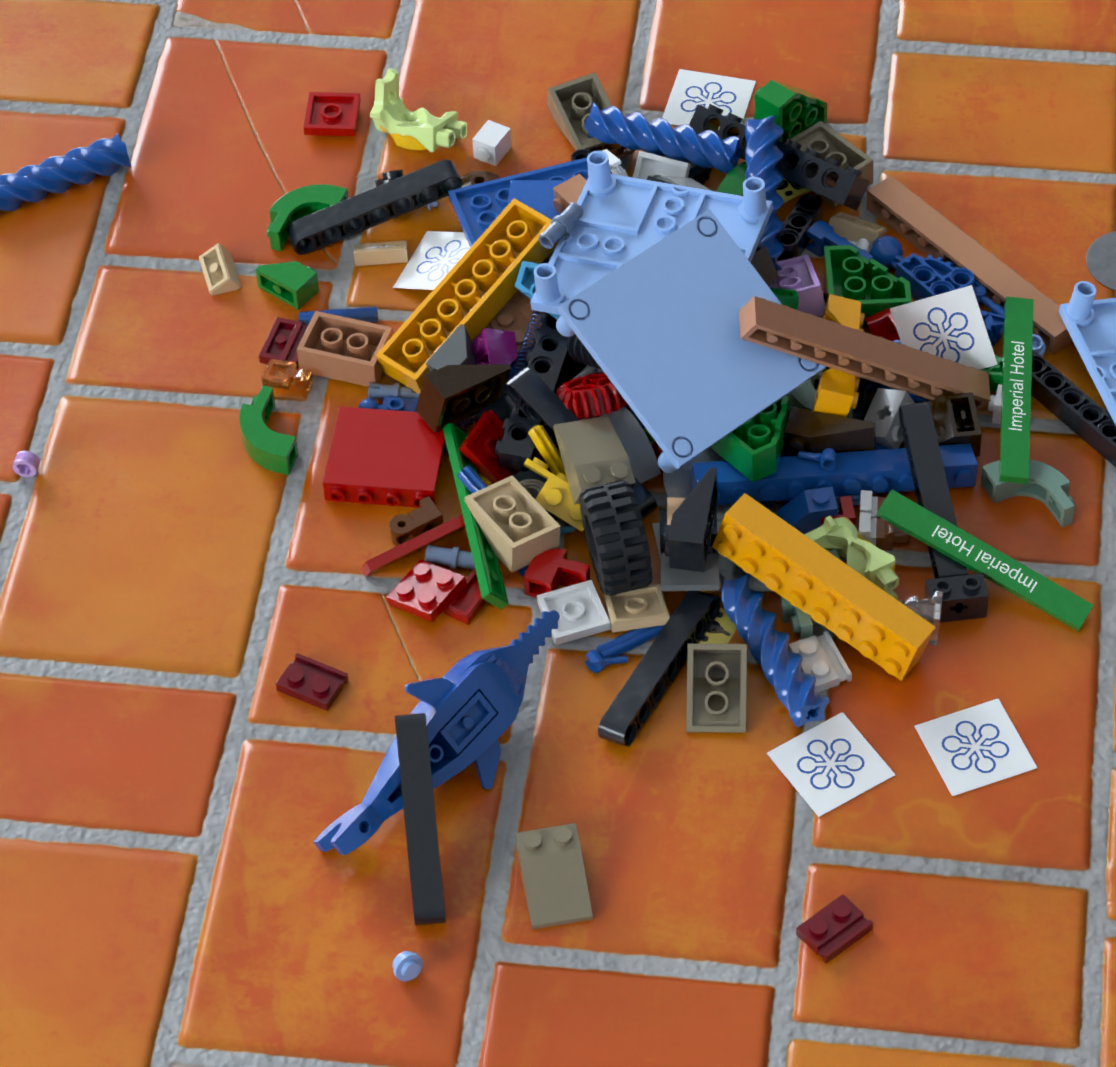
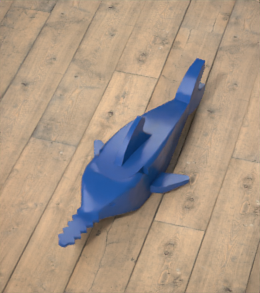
(463, 720)

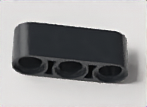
(801, 218)

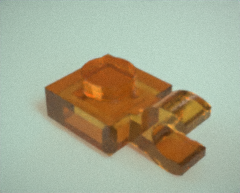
(284, 373)

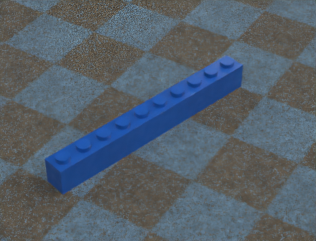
(855, 471)

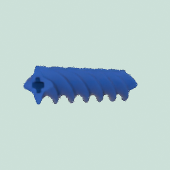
(661, 139)
(761, 162)
(60, 172)
(771, 651)

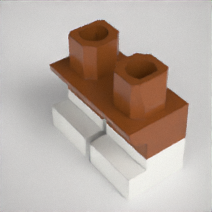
(876, 529)

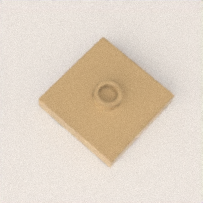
(637, 609)

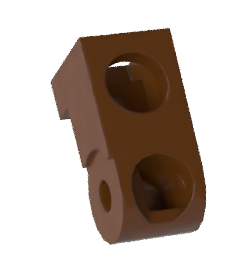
(416, 522)

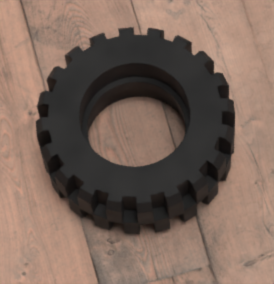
(616, 537)

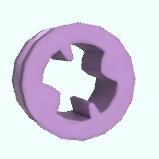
(26, 464)

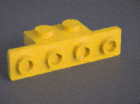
(556, 495)

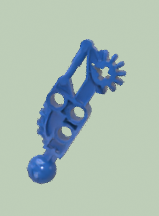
(934, 277)

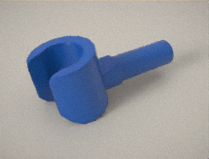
(826, 458)
(597, 663)

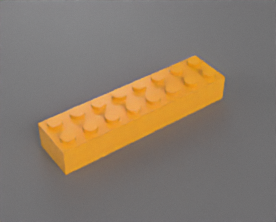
(468, 293)
(823, 587)

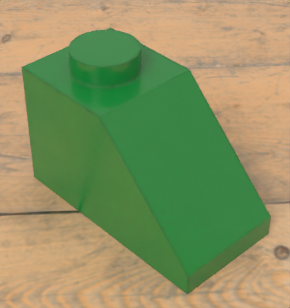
(288, 282)

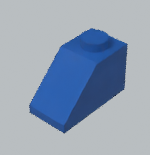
(808, 508)

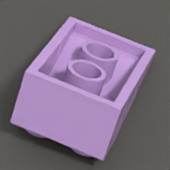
(800, 276)

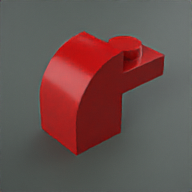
(551, 570)

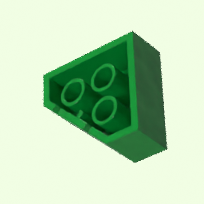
(792, 107)
(862, 280)
(758, 443)

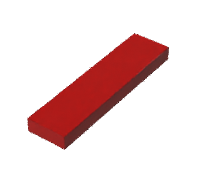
(413, 545)

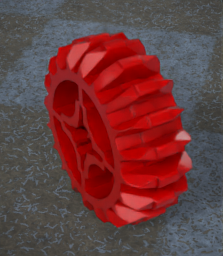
(591, 396)

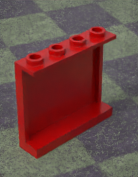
(382, 458)

